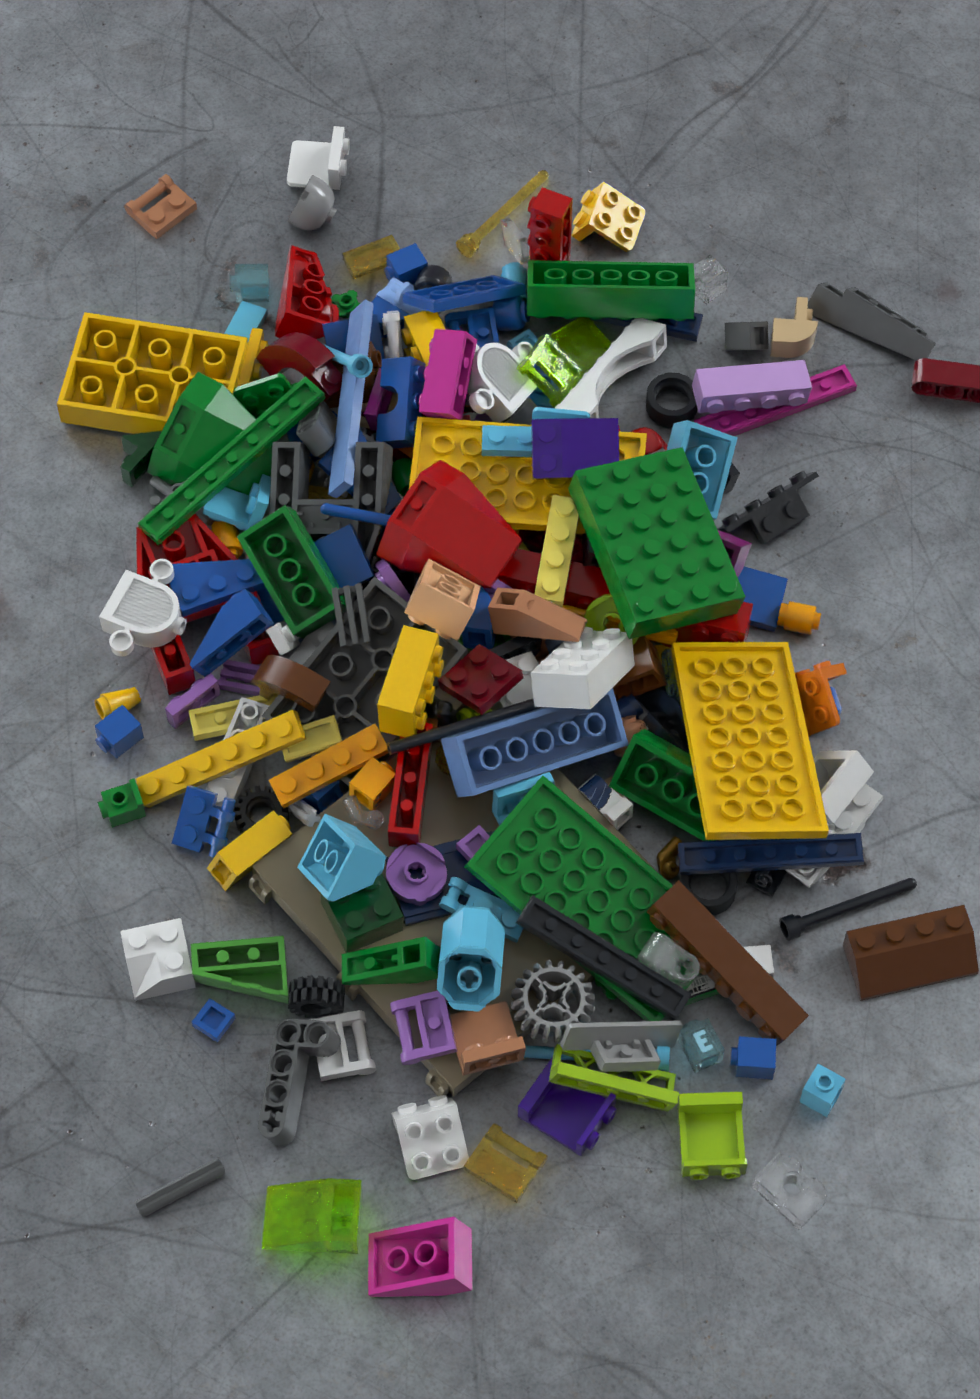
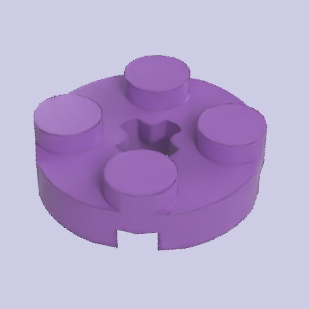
(411, 857)

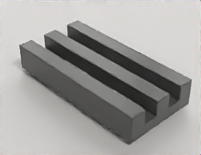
(347, 590)

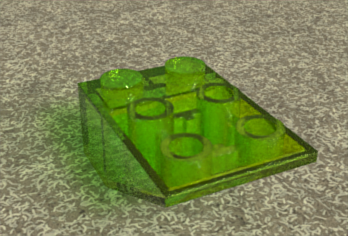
(314, 1216)

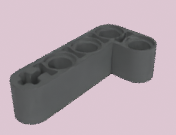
(280, 1120)

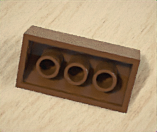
(911, 952)

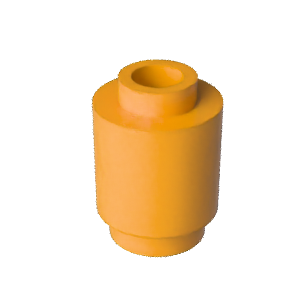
(228, 535)
(799, 617)

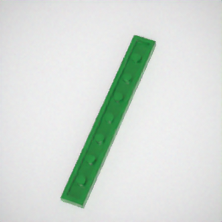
(231, 460)

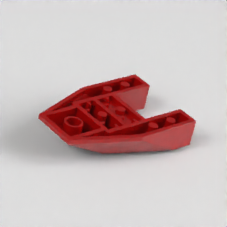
(190, 544)

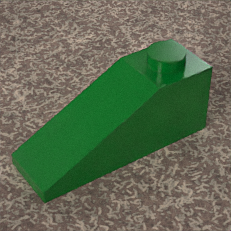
(392, 963)

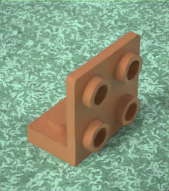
(486, 1038)

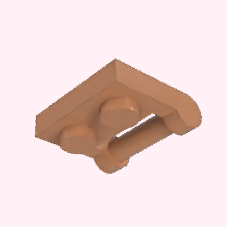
(166, 212)

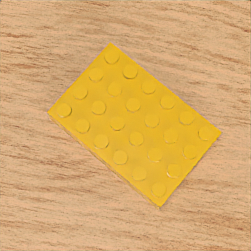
(133, 371)

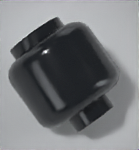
(432, 276)

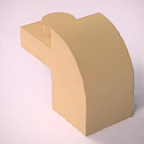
(794, 336)

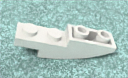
(246, 716)
(850, 821)

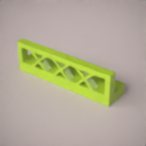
(603, 1084)

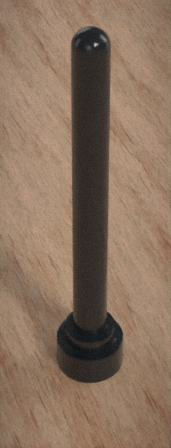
(793, 926)

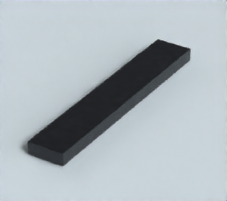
(603, 958)

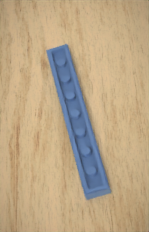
(350, 403)

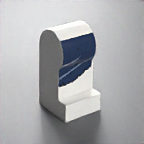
(607, 801)

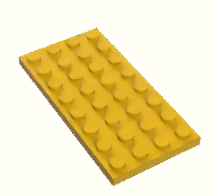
(501, 479)
(748, 741)

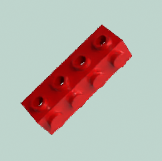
(550, 226)

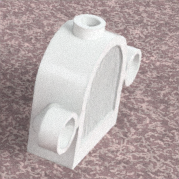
(496, 383)
(143, 610)

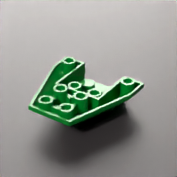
(198, 428)

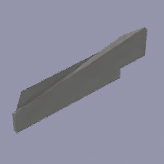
(869, 319)

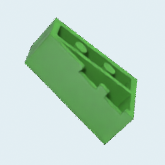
(244, 966)

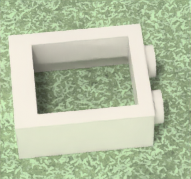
(840, 779)

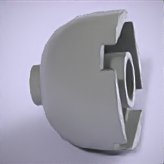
(313, 206)

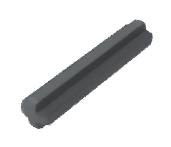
(180, 1187)

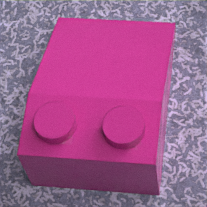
(421, 1260)

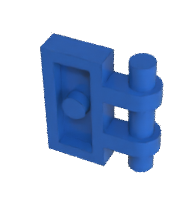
(196, 817)

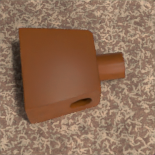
(646, 673)

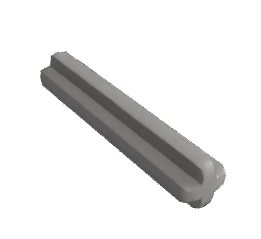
(304, 813)

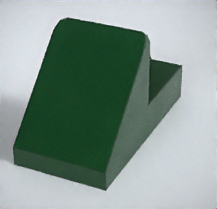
(140, 449)

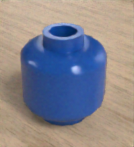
(510, 313)

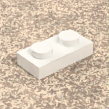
(283, 637)

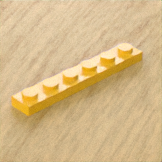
(221, 758)

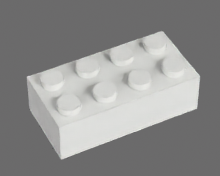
(583, 671)

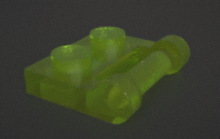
(555, 365)

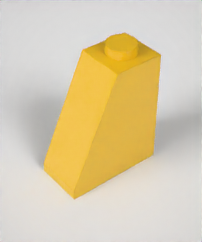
(241, 854)

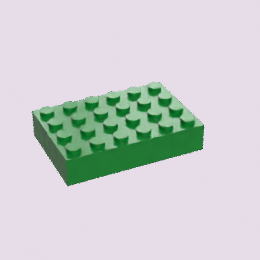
(656, 542)

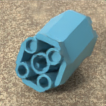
(471, 958)

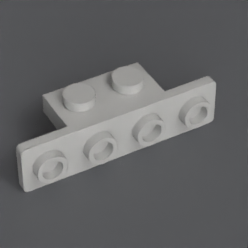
(622, 1044)

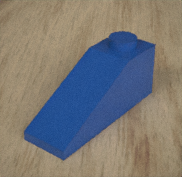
(232, 629)

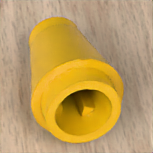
(112, 700)

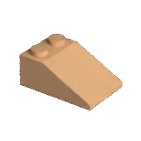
(442, 600)

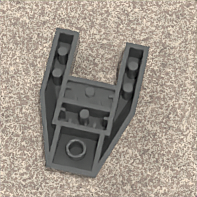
(371, 490)

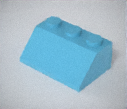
(709, 457)
(340, 859)

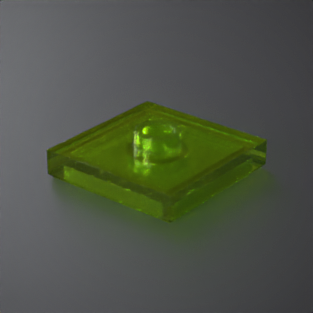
(582, 342)

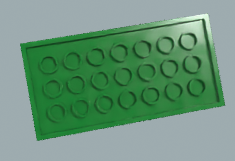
(577, 868)

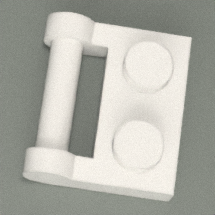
(391, 327)
(338, 1064)

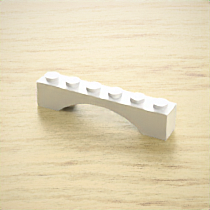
(637, 346)

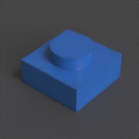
(213, 1020)

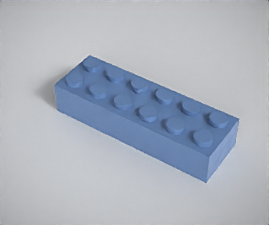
(531, 745)

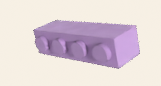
(751, 386)

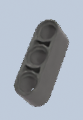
(318, 429)

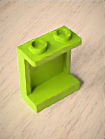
(711, 1135)

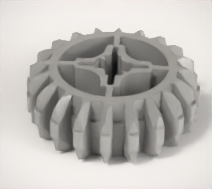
(538, 981)

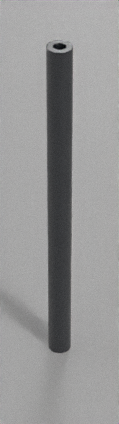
(460, 726)

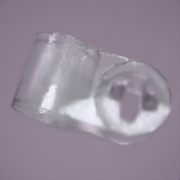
(667, 958)

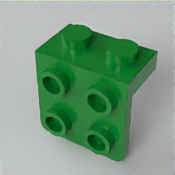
(262, 393)

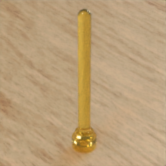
(469, 243)

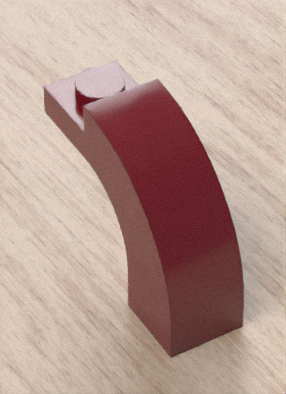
(307, 357)

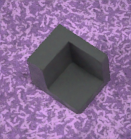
(746, 335)

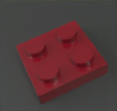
(480, 679)

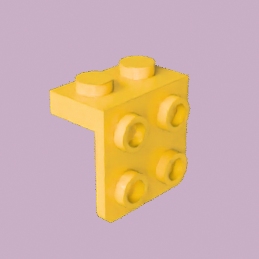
(610, 216)

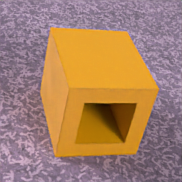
(372, 783)

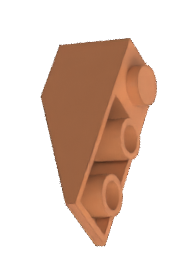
(528, 615)

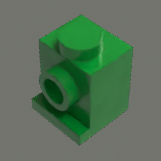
(122, 804)

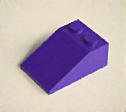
(572, 445)

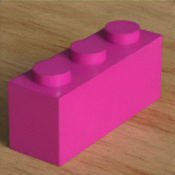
(447, 374)

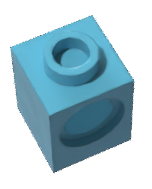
(822, 1090)

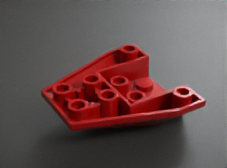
(450, 524)

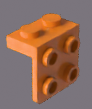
(816, 696)

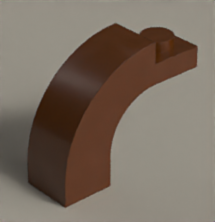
(290, 680)

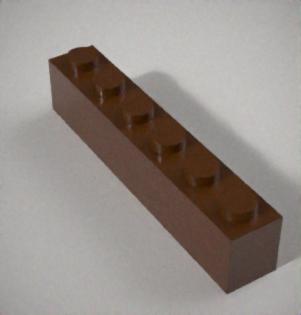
(727, 963)

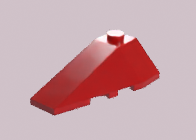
(304, 296)

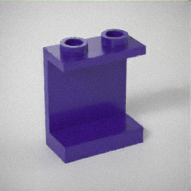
(566, 1112)

